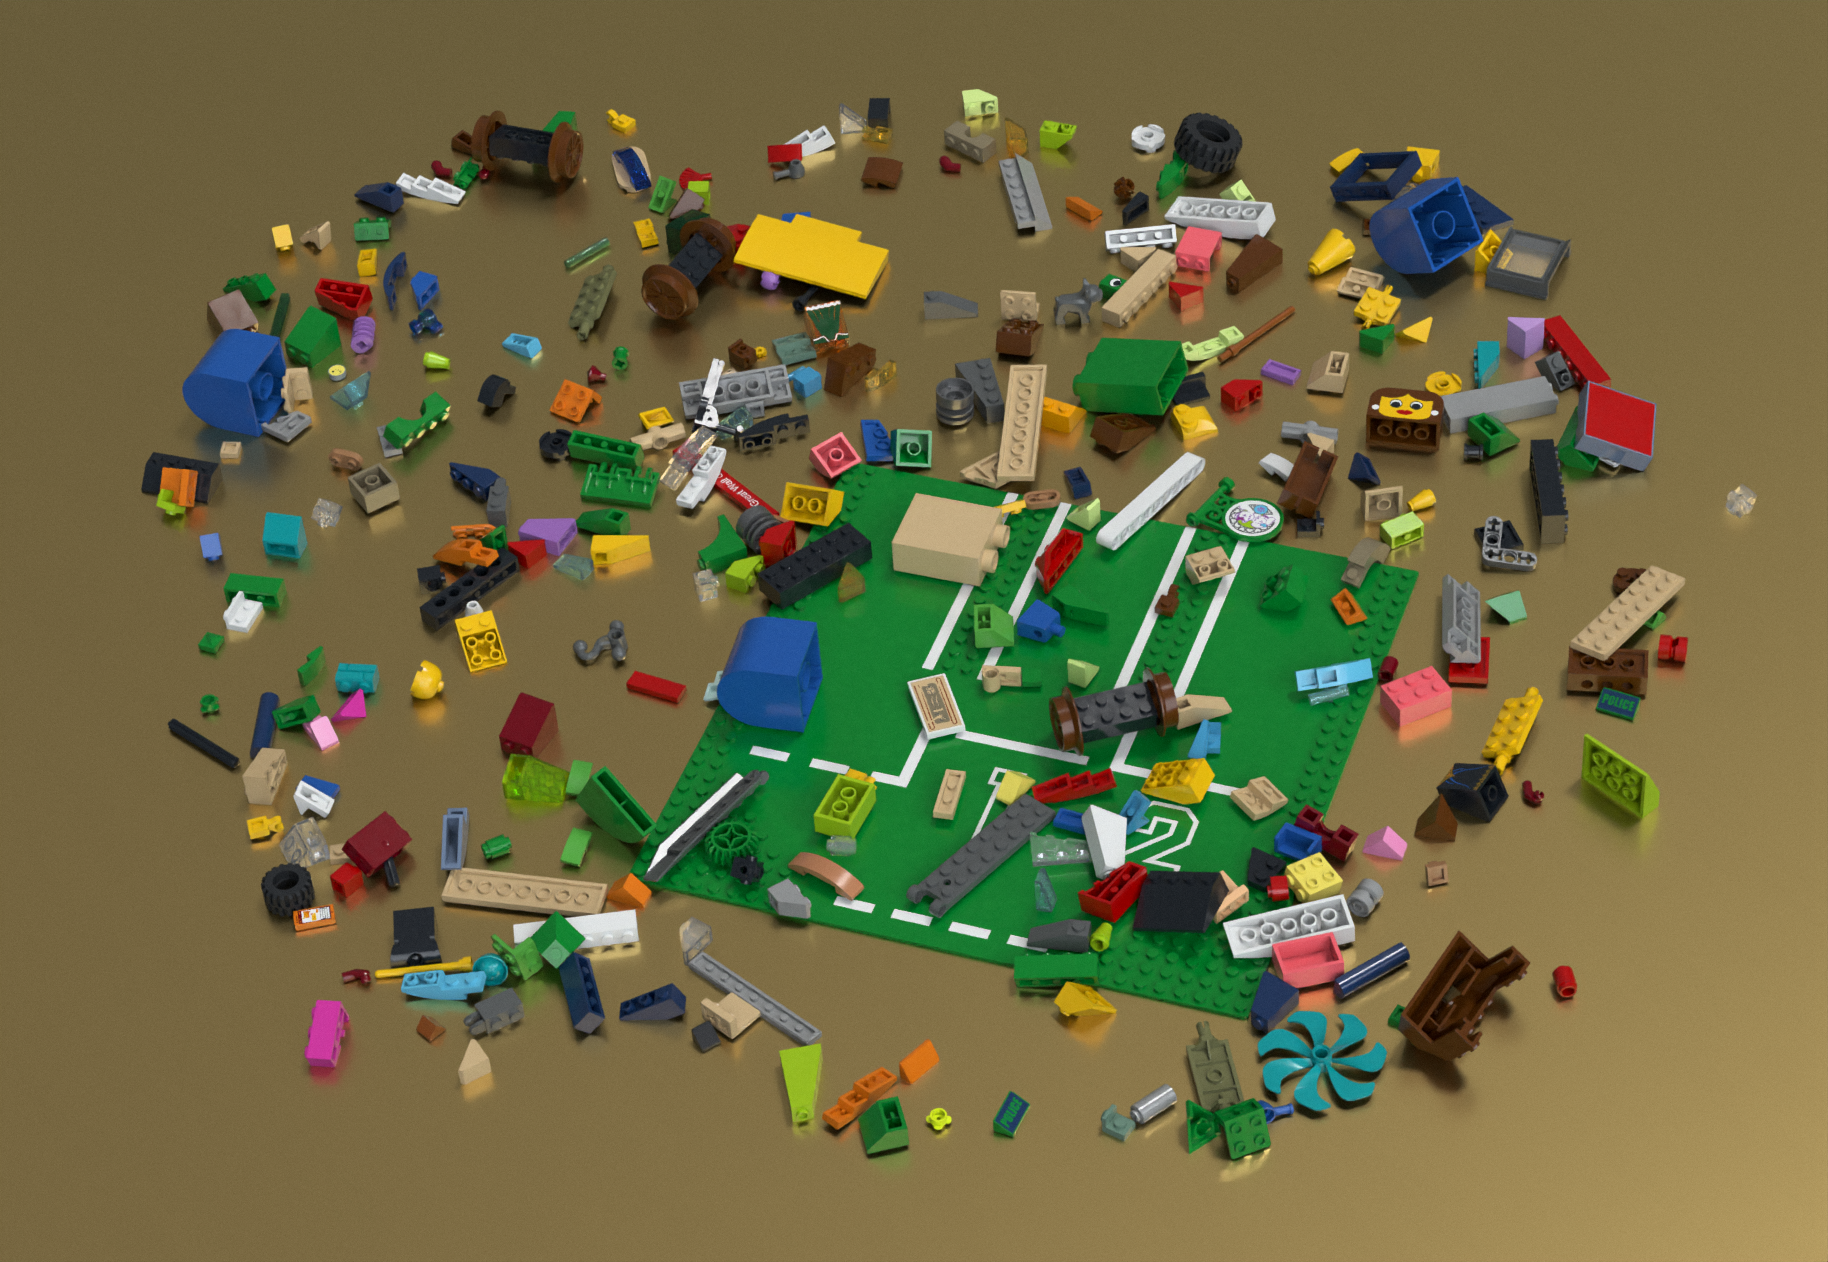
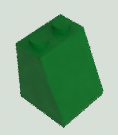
(313, 337)

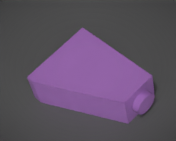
(556, 532)

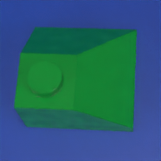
(557, 939)

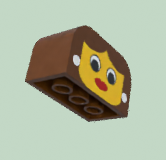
(1405, 418)

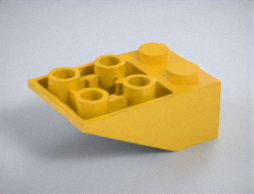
(480, 641)
(1179, 780)

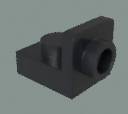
(1310, 527)

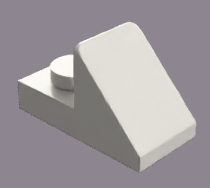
(311, 798)

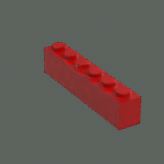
(1575, 354)

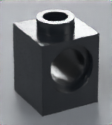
(431, 579)

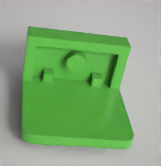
(522, 960)

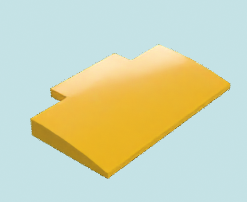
(813, 253)

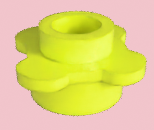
(935, 1115)

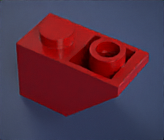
(1241, 392)

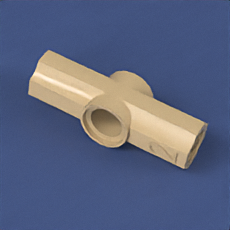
(659, 437)

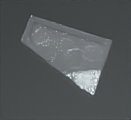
(1054, 851)

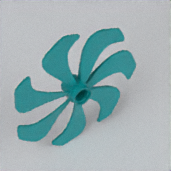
(1320, 1059)

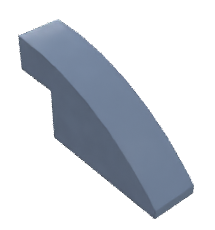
(454, 838)

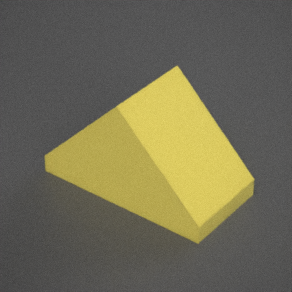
(1013, 787)

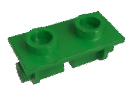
(467, 169)

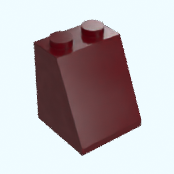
(529, 726)

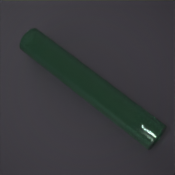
(586, 252)

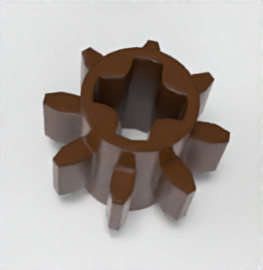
(1124, 188)

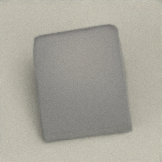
(756, 409)

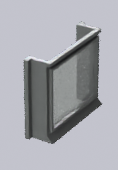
(1526, 263)

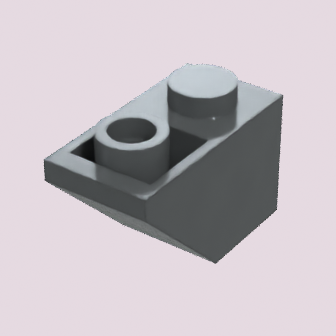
(1555, 371)

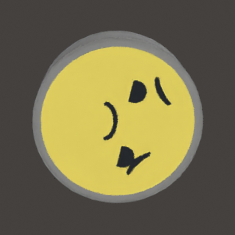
(337, 372)

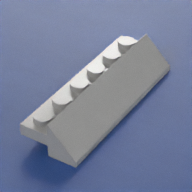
(1024, 194)
(738, 389)
(1461, 621)

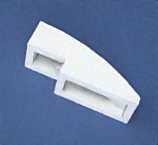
(813, 142)

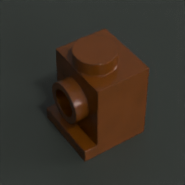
(742, 354)

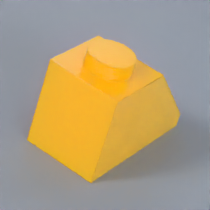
(282, 237)

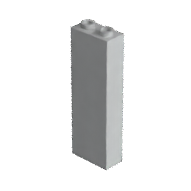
(1505, 402)

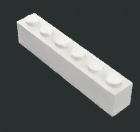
(597, 928)

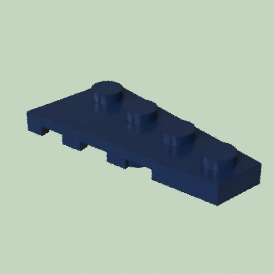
(1485, 213)

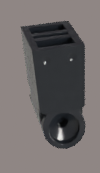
(415, 938)

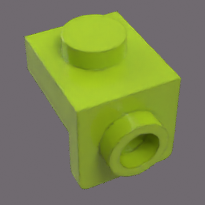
(164, 501)

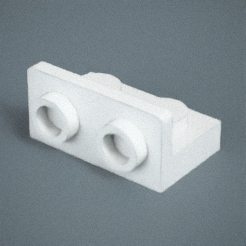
(242, 613)

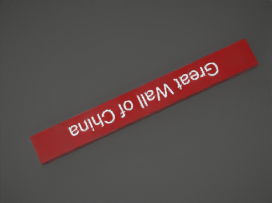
(737, 492)

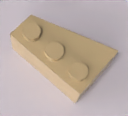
(265, 775)

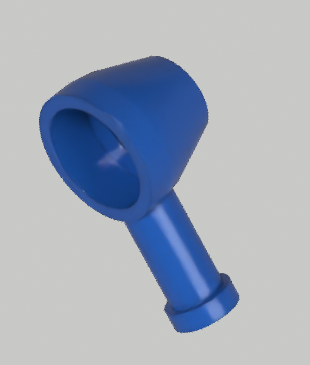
(1271, 1112)

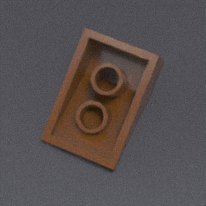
(1120, 431)

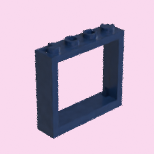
(1347, 190)

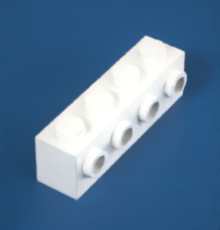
(1140, 237)

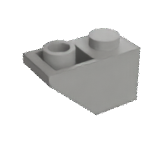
(788, 900)

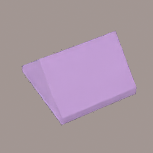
(1525, 335)

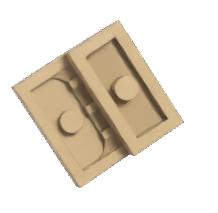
(1358, 281)
(1259, 798)

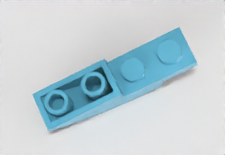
(1333, 674)
(441, 986)

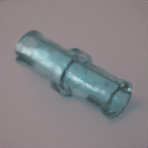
(1328, 694)

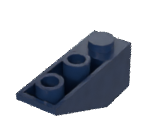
(382, 195)
(474, 478)
(655, 1005)

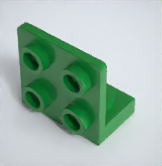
(1244, 1127)

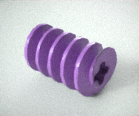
(363, 334)

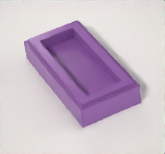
(1281, 372)

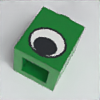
(1111, 285)

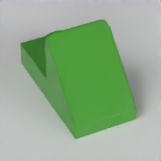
(661, 198)

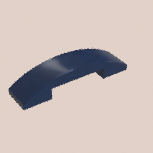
(396, 268)

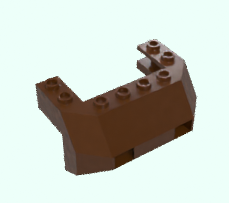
(1441, 1022)

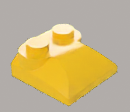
(1192, 421)

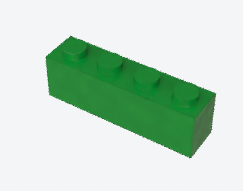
(605, 449)
(1056, 970)

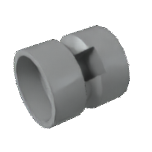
(1365, 897)

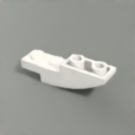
(704, 477)

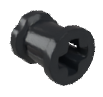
(1473, 451)

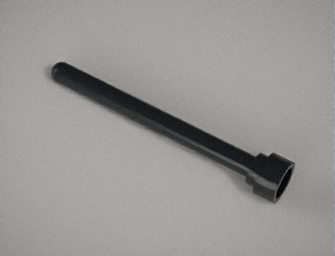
(801, 302)

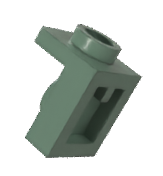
(1116, 1124)

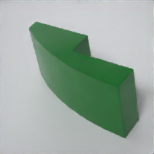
(315, 663)

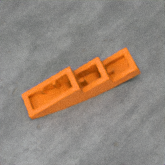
(860, 1098)

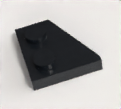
(1263, 867)

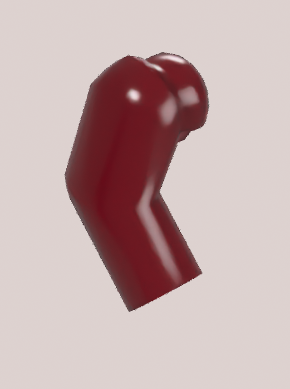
(947, 165)
(439, 170)
(1530, 795)
(355, 974)

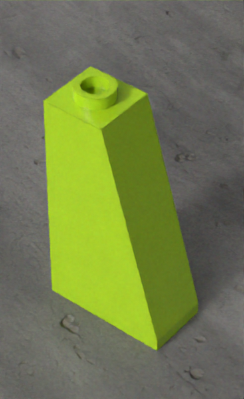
(801, 1076)

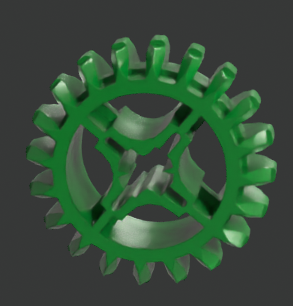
(731, 840)

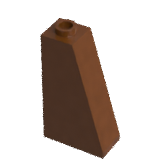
(1253, 263)

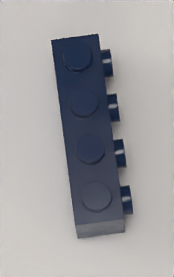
(581, 993)

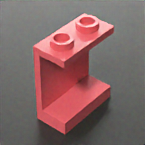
(1197, 247)

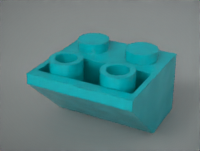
(284, 535)

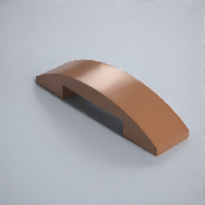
(828, 871)

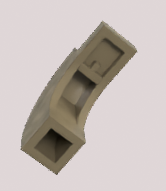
(1362, 558)

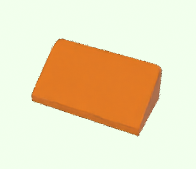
(1082, 208)
(1348, 607)
(918, 1062)

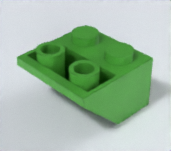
(992, 627)

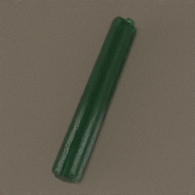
(280, 315)

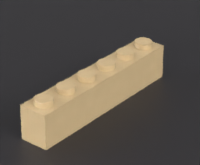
(1139, 288)

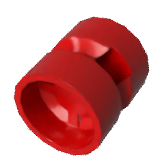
(1672, 648)

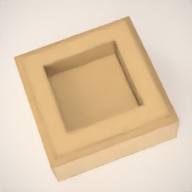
(230, 450)

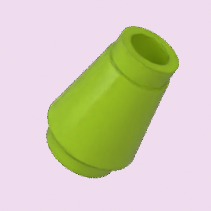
(435, 361)
(1101, 937)

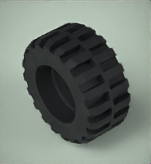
(1208, 142)

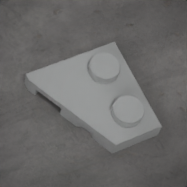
(287, 426)

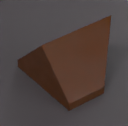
(1437, 821)

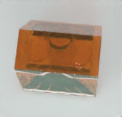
(826, 326)

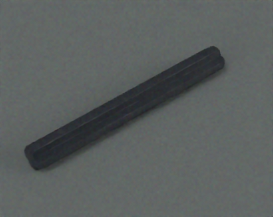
(204, 743)

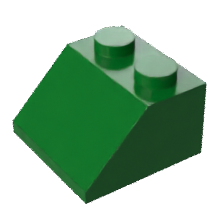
(911, 447)

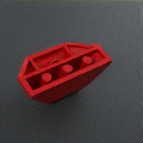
(1058, 557)

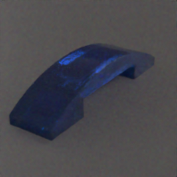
(634, 168)

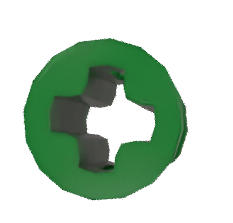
(620, 358)

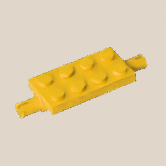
(1512, 728)

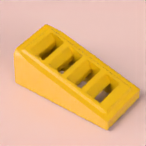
(367, 262)

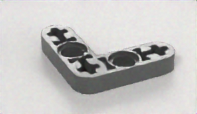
(1495, 550)

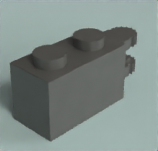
(499, 503)
(495, 1013)

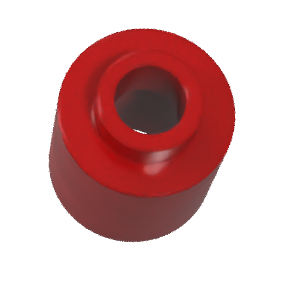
(1565, 981)

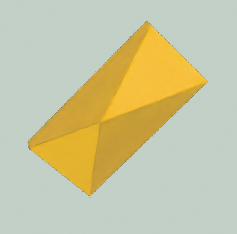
(1417, 331)
(655, 417)

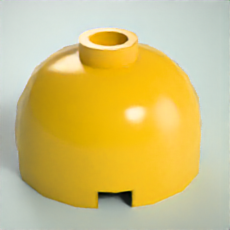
(427, 681)

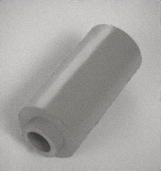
(1153, 1104)

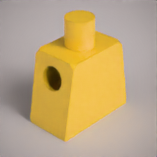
(1430, 161)

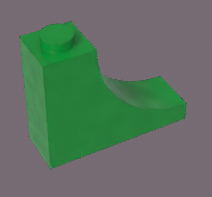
(723, 550)

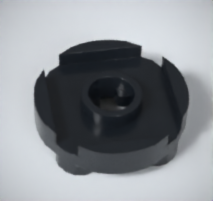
(549, 447)

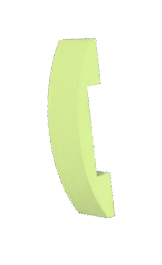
(1213, 346)

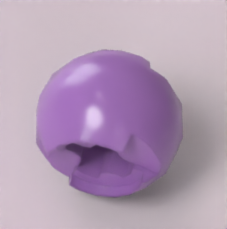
(770, 280)

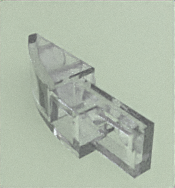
(687, 456)

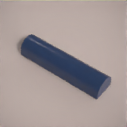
(265, 723)
(1371, 970)

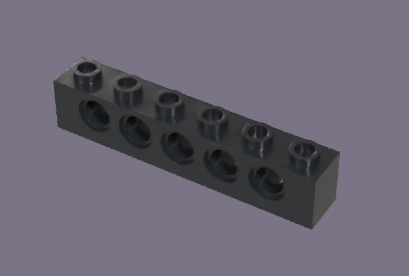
(470, 587)

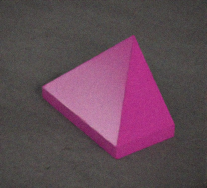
(352, 708)

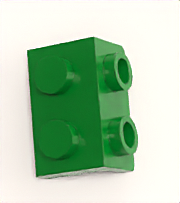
(372, 229)

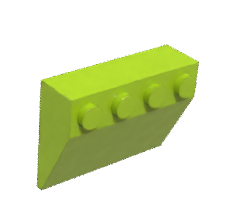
(1618, 778)

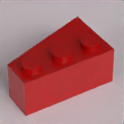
(343, 297)
(1114, 894)

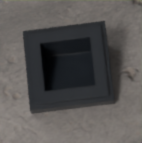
(705, 1036)

